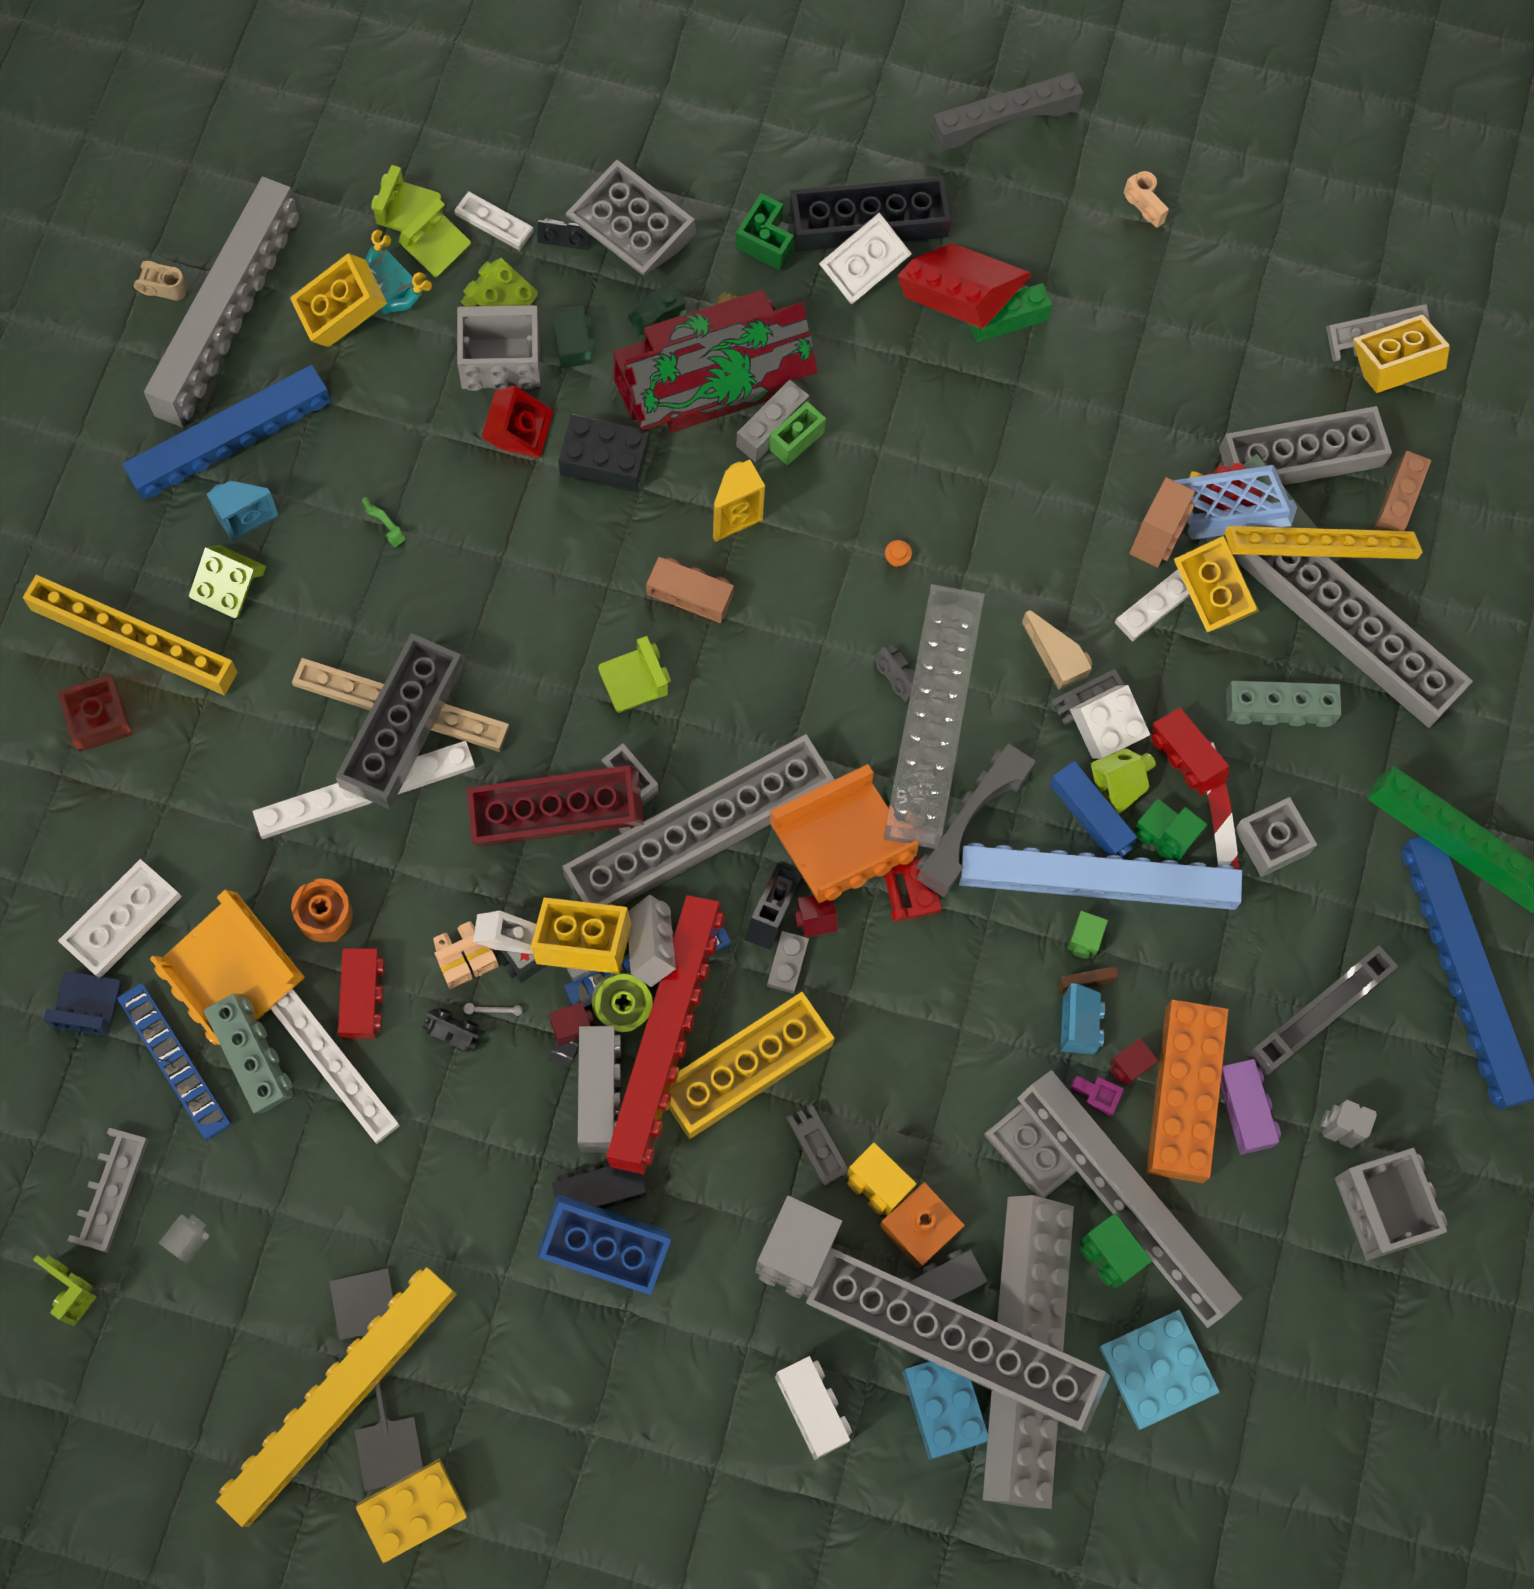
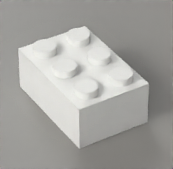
(813, 1407)

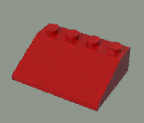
(961, 283)

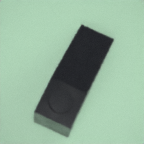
(773, 906)

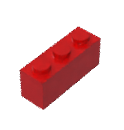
(1189, 752)
(360, 994)

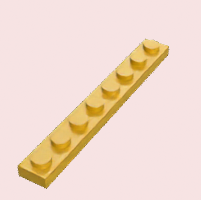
(1322, 542)

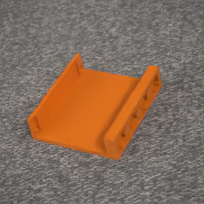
(839, 835)

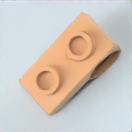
(1144, 199)

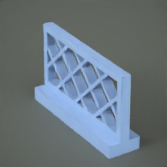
(1263, 514)

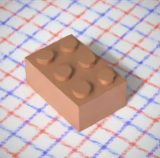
(1163, 523)

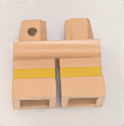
(451, 956)

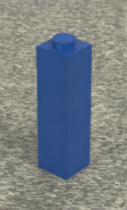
(1093, 811)

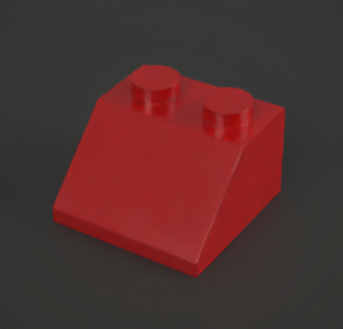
(517, 422)

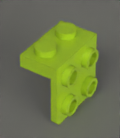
(400, 201)
(499, 287)
(635, 677)

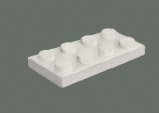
(119, 918)

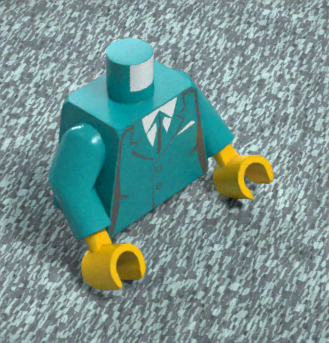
(394, 281)

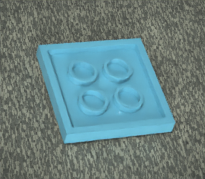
(1159, 1369)

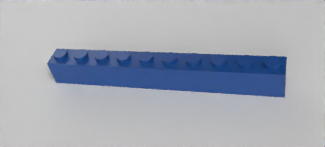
(1469, 974)

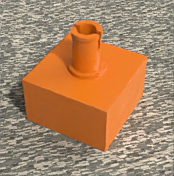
(921, 1225)

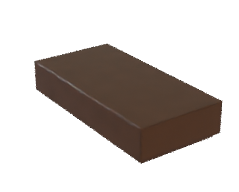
(1089, 979)

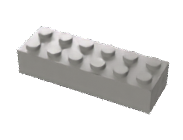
(1314, 446)

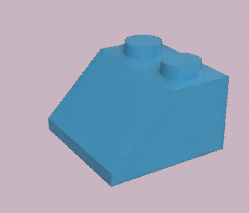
(241, 507)
(1081, 1020)

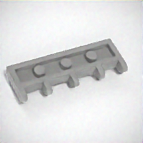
(1343, 334)
(111, 1191)

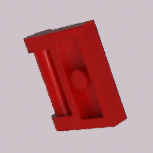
(921, 898)

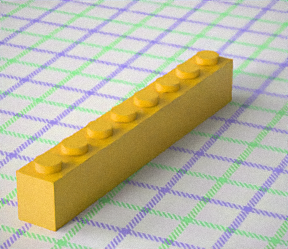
(130, 635)

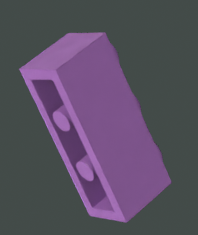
(1248, 1107)

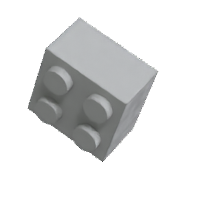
(1275, 837)

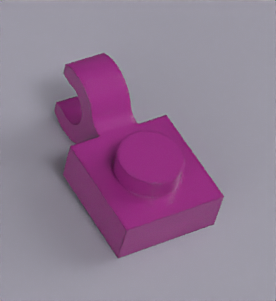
(1101, 1094)

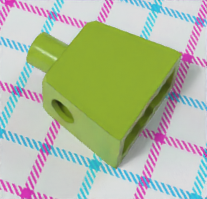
(1122, 777)

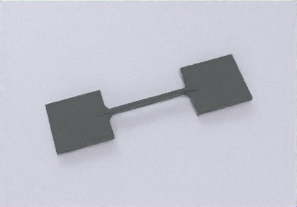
(390, 1447)

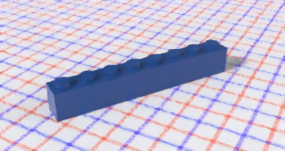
(226, 432)

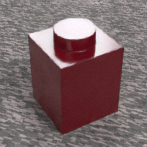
(815, 917)
(566, 1022)
(1132, 1062)

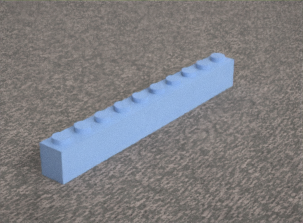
(1100, 877)

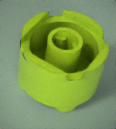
(631, 1014)

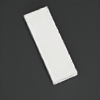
(494, 221)

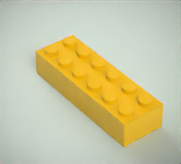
(748, 1064)

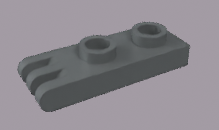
(1085, 693)
(818, 1146)

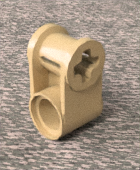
(157, 281)

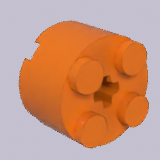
(316, 896)

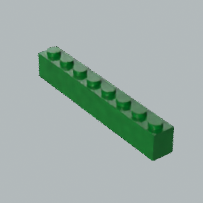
(1455, 835)

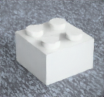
(1110, 721)

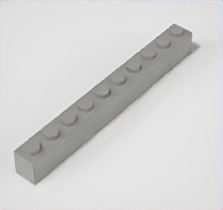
(1130, 1198)

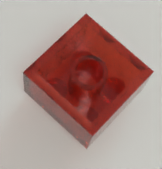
(94, 713)

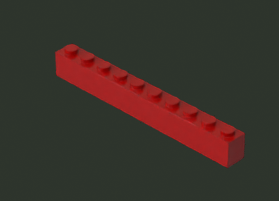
(665, 1037)

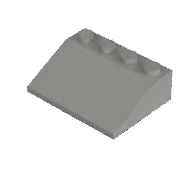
(633, 219)

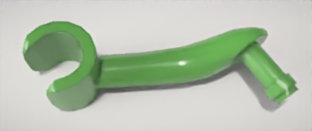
(394, 536)

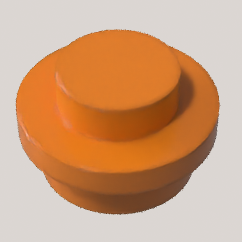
(898, 553)

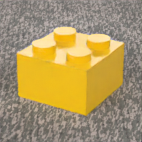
(879, 1180)

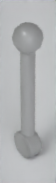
(470, 1009)

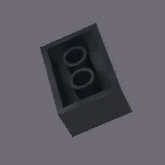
(604, 452)

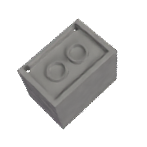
(498, 347)
(1391, 1203)
(797, 1247)

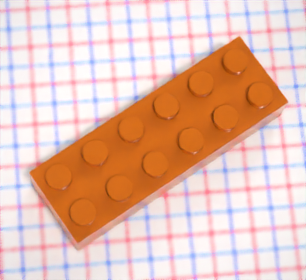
(1187, 1091)

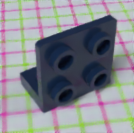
(84, 1004)

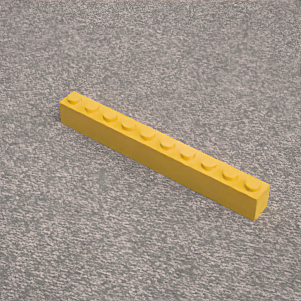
(335, 1398)

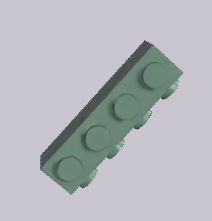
(1283, 703)
(249, 1052)

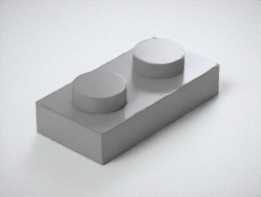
(787, 962)

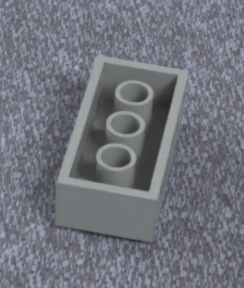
(596, 1087)

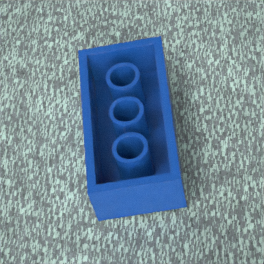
(604, 1244)

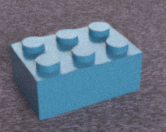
(944, 1409)

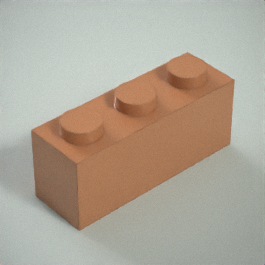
(1402, 493)
(690, 589)

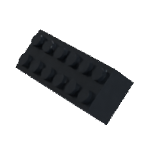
(834, 213)

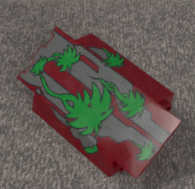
(713, 362)

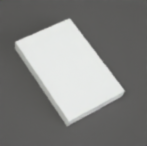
(865, 258)

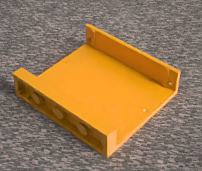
(226, 957)

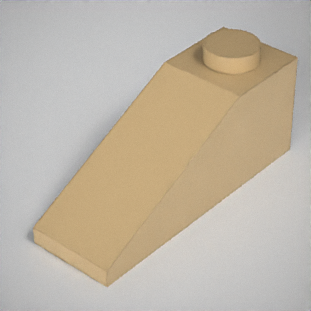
(1059, 653)

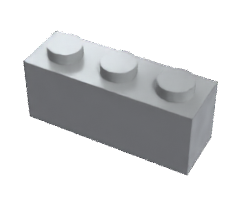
(754, 435)
(651, 941)

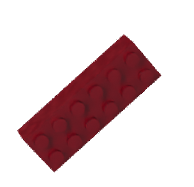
(555, 806)

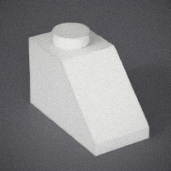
(504, 932)

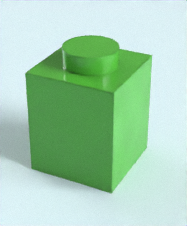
(1087, 935)

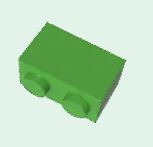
(797, 433)

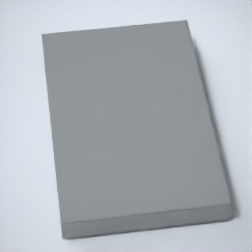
(1030, 1152)

